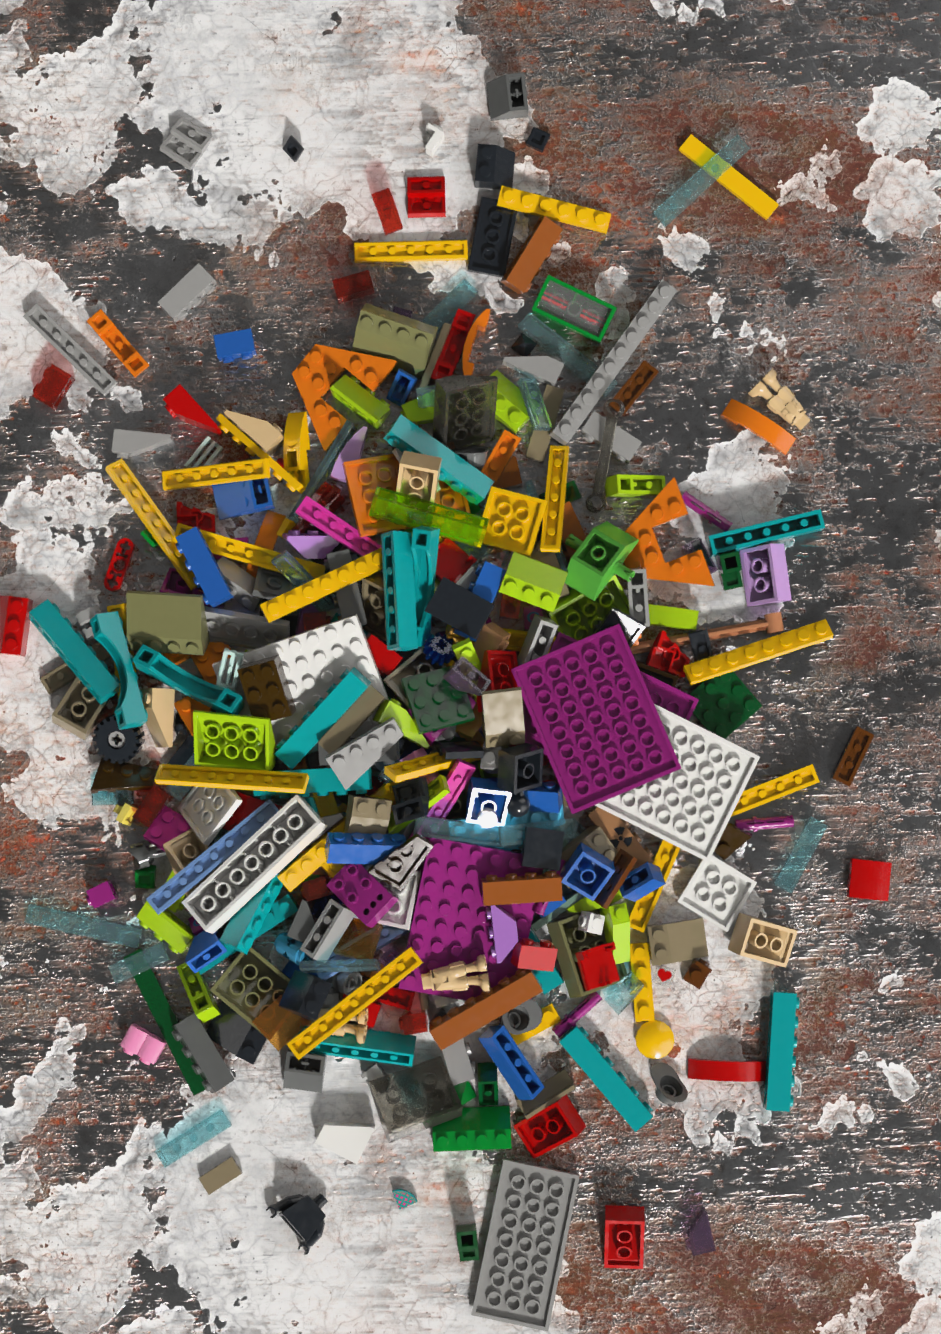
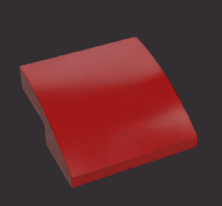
(426, 197)
(869, 879)

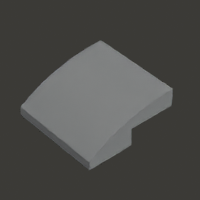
(186, 143)

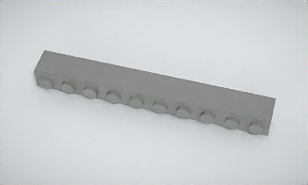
(613, 362)

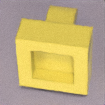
(125, 813)

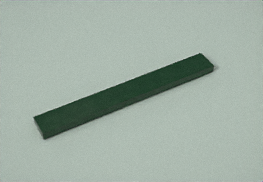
(165, 1018)

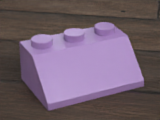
(765, 575)

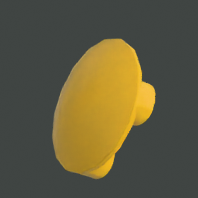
(654, 1039)

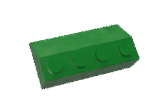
(475, 1130)

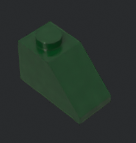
(487, 1084)

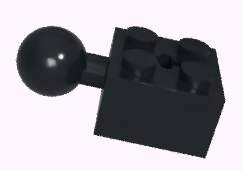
(518, 771)

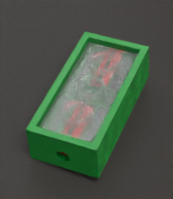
(574, 309)

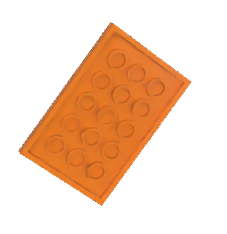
(382, 471)

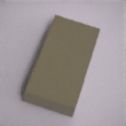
(220, 1175)

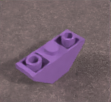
(310, 544)
(502, 931)

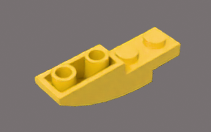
(296, 446)

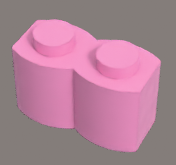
(143, 1043)

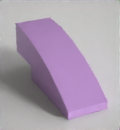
(351, 451)

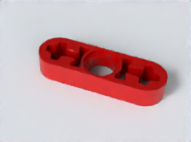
(115, 557)

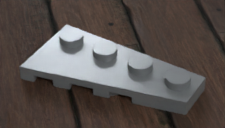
(361, 753)

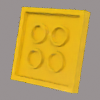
(512, 520)

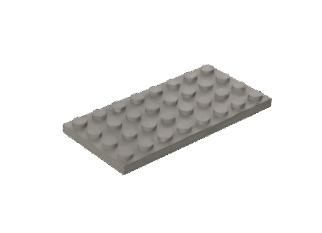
(525, 1244)

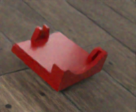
(452, 561)
(598, 966)

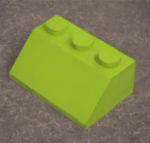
(361, 401)
(510, 404)
(533, 581)
(166, 927)

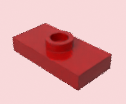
(398, 998)

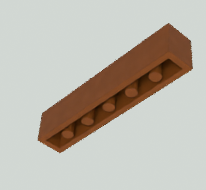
(485, 1007)

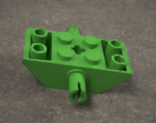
(599, 559)

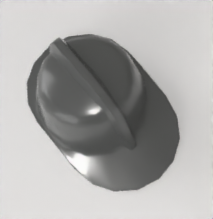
(474, 455)
(522, 1018)
(668, 1084)

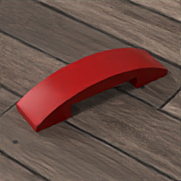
(454, 345)
(726, 1070)

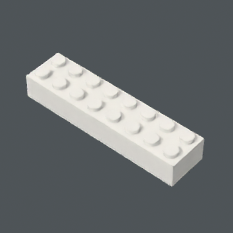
(254, 864)

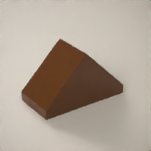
(510, 476)

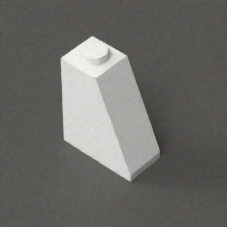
(345, 1138)

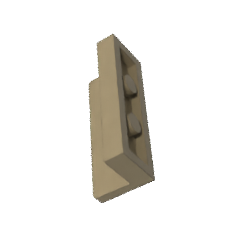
(555, 1088)

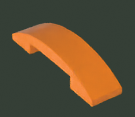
(479, 324)
(117, 343)
(759, 425)
(267, 535)

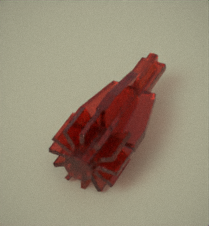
(326, 496)

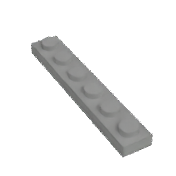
(70, 349)

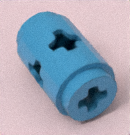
(290, 948)

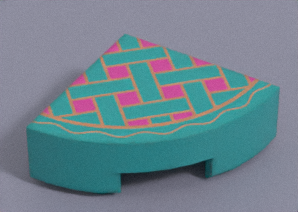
(404, 1198)

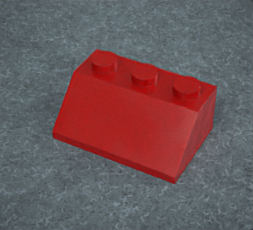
(14, 625)

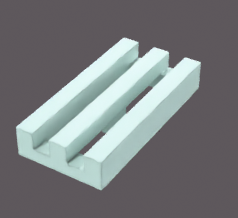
(213, 444)
(233, 653)

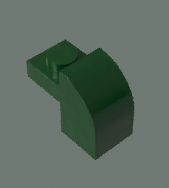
(729, 568)
(467, 1242)

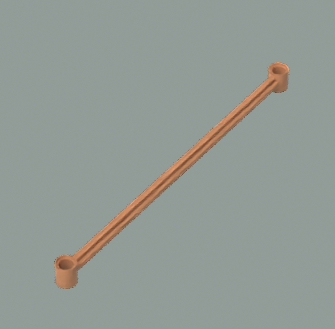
(771, 622)

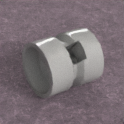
(84, 620)
(346, 982)

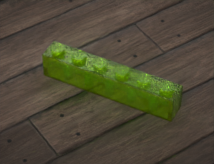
(416, 512)

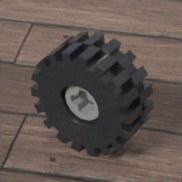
(108, 746)

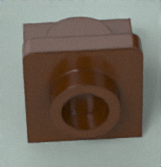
(697, 973)

